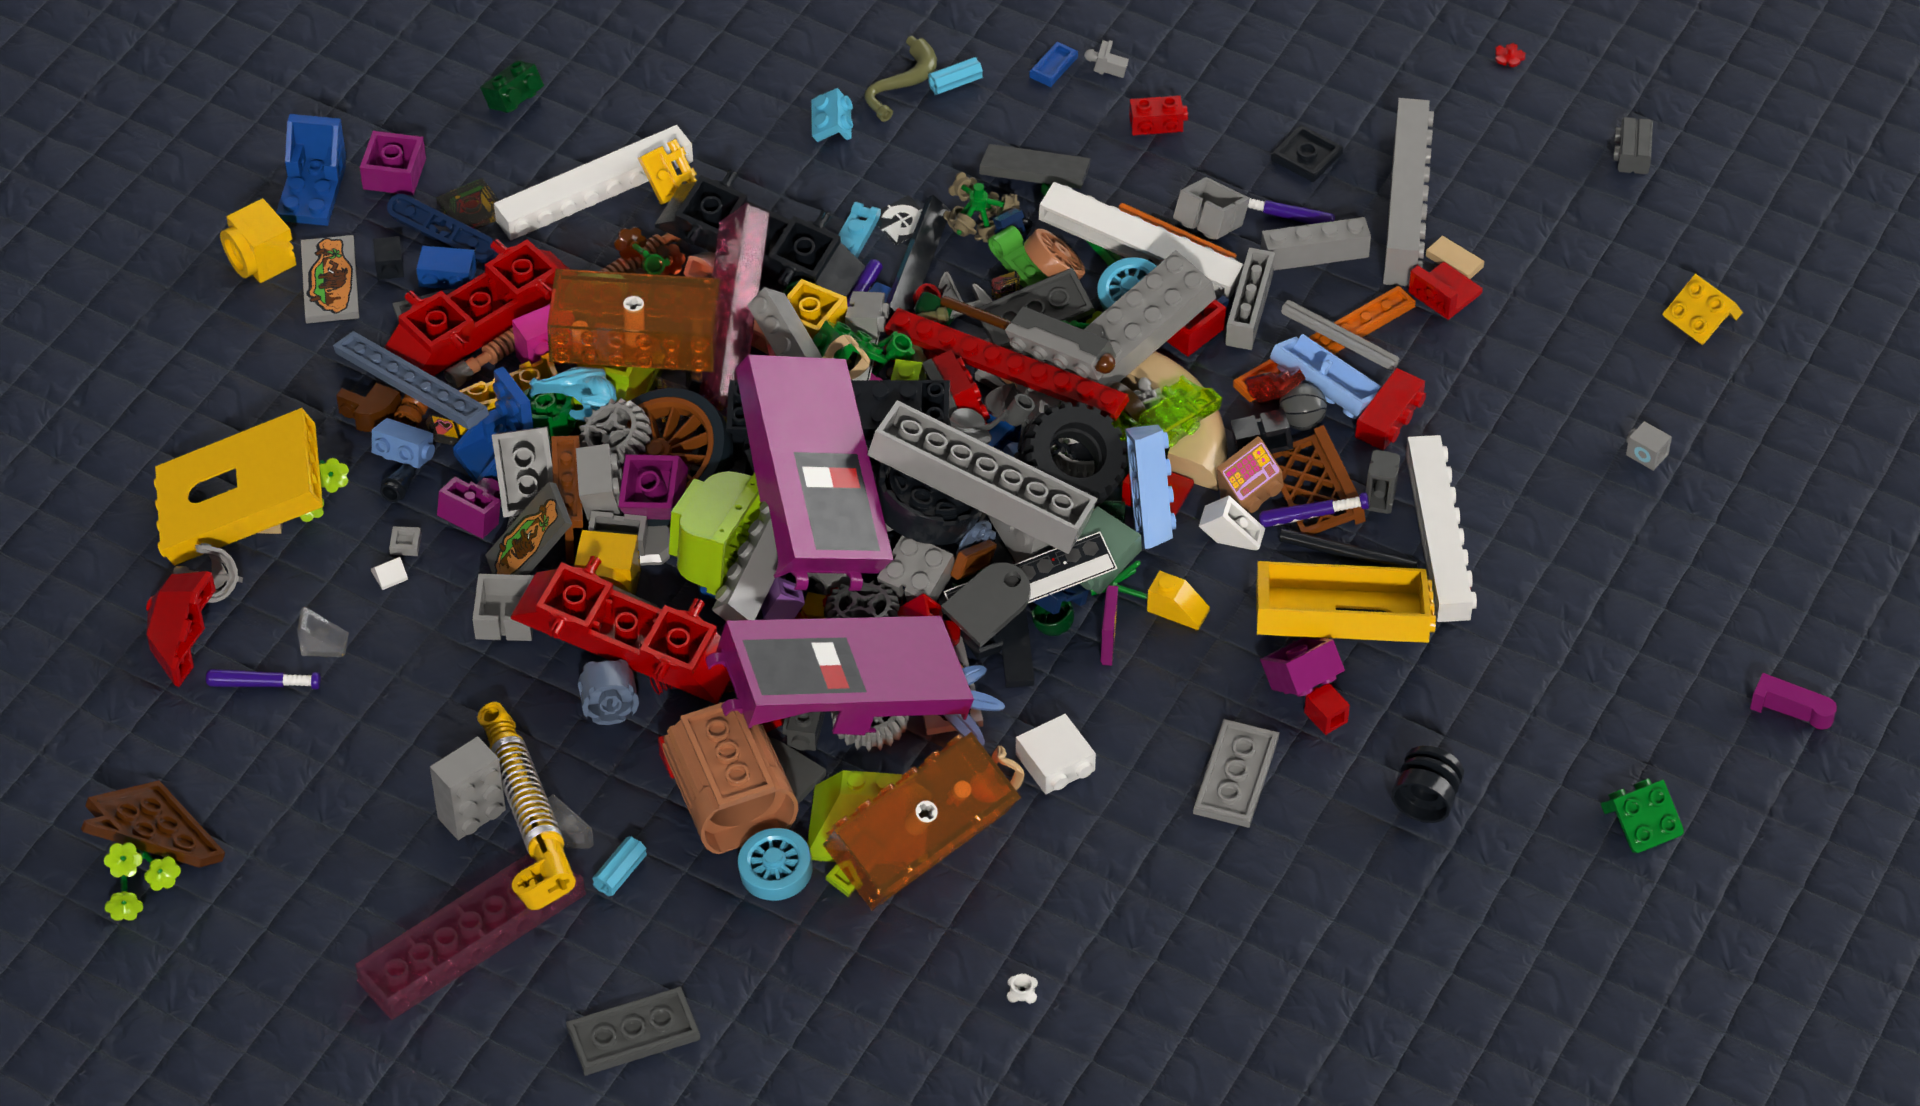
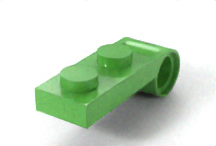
(1009, 250)

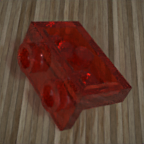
(1273, 386)

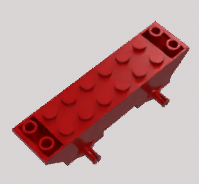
(453, 325)
(654, 641)

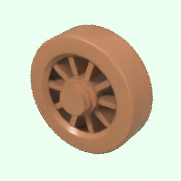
(1052, 254)

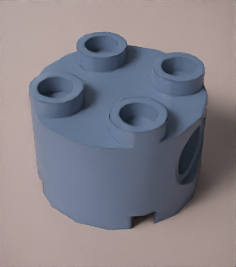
(608, 691)

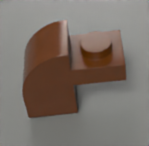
(369, 410)

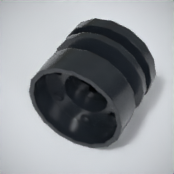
(1427, 784)

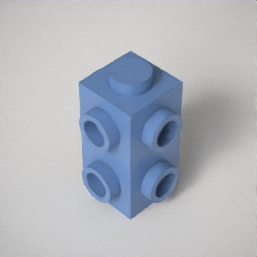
(402, 443)

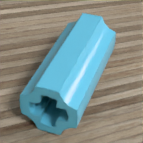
(955, 75)
(619, 866)

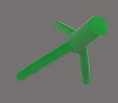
(1122, 576)

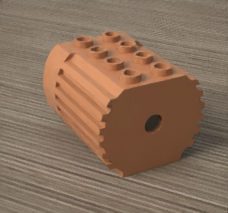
(728, 777)

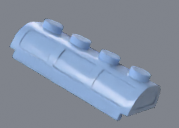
(1326, 371)

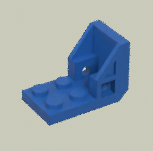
(314, 169)
(511, 414)

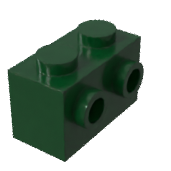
(512, 86)

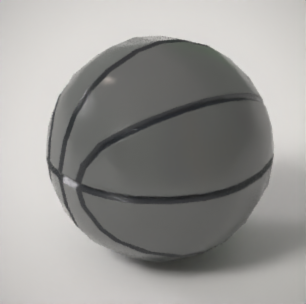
(1304, 406)

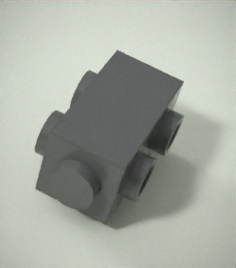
(803, 730)

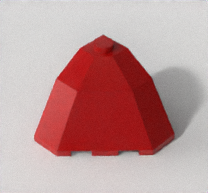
(177, 621)

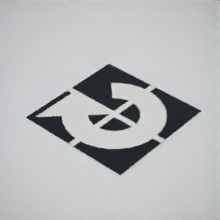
(899, 219)

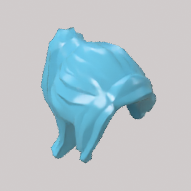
(583, 383)

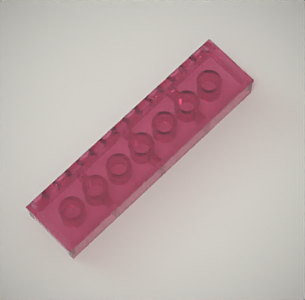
(739, 269)
(454, 941)

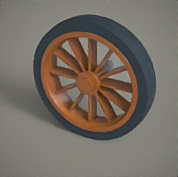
(678, 402)

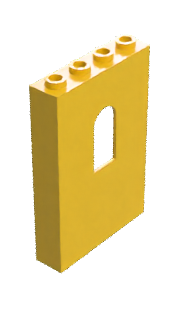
(274, 484)
(1305, 596)

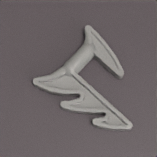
(947, 285)

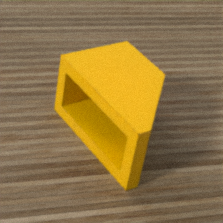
(1176, 601)

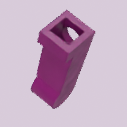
(1793, 701)

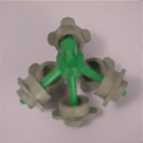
(987, 204)

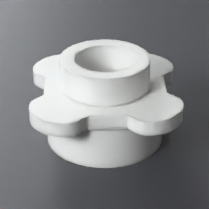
(1022, 981)

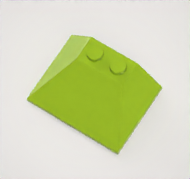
(839, 798)

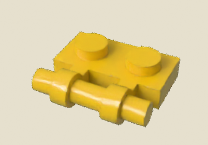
(661, 172)

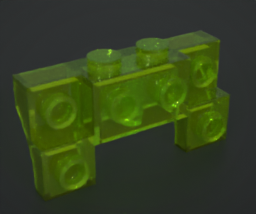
(1178, 413)

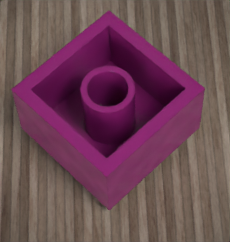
(393, 163)
(652, 485)
(1303, 665)

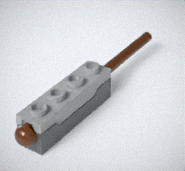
(1048, 339)

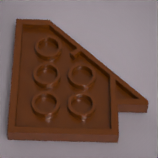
(153, 823)

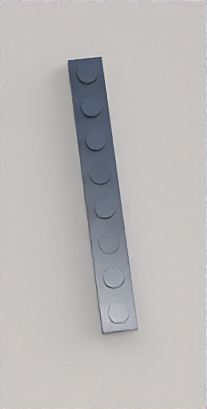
(411, 380)

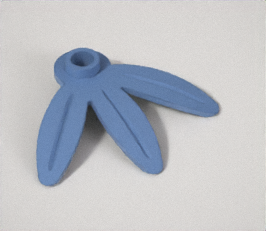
(981, 702)

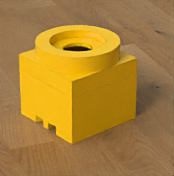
(258, 242)
(617, 555)

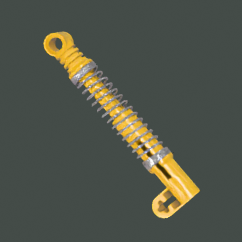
(539, 834)

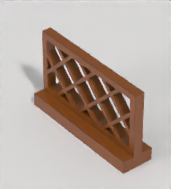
(1333, 469)
(566, 478)

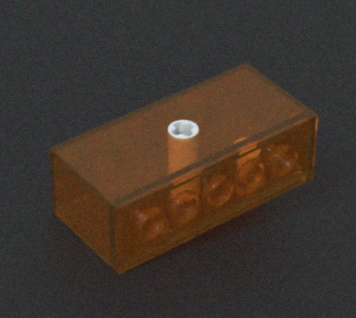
(634, 320)
(920, 819)

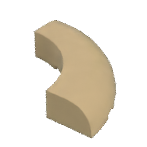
(1195, 454)

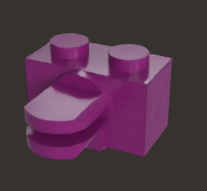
(471, 505)

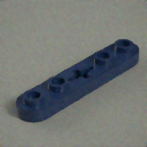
(422, 217)

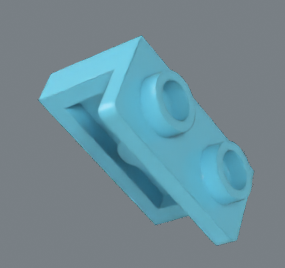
(831, 115)

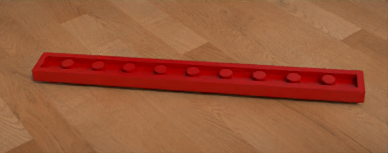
(1008, 364)

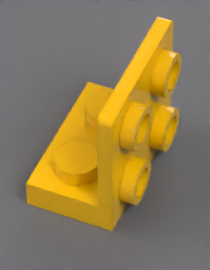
(1700, 309)

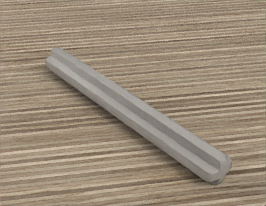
(1340, 335)

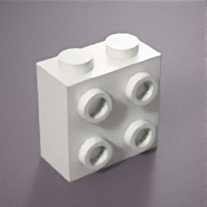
(1055, 754)

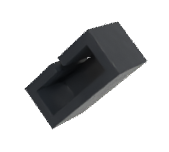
(1270, 427)

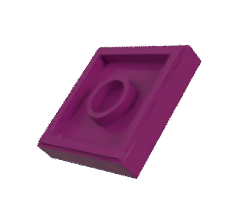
(1109, 625)

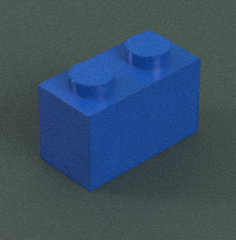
(445, 267)

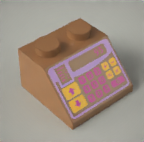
(1250, 476)

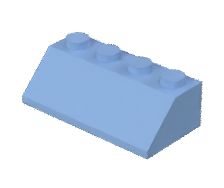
(1150, 484)

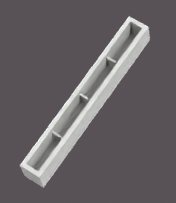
(583, 186)
(1133, 236)
(1439, 528)

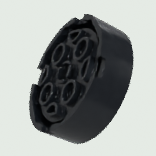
(920, 511)

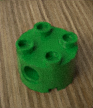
(552, 411)

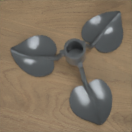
(1001, 403)

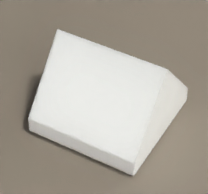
(390, 573)

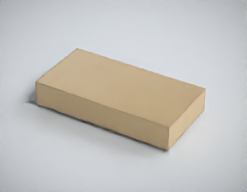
(1454, 255)

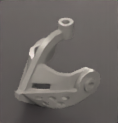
(219, 573)

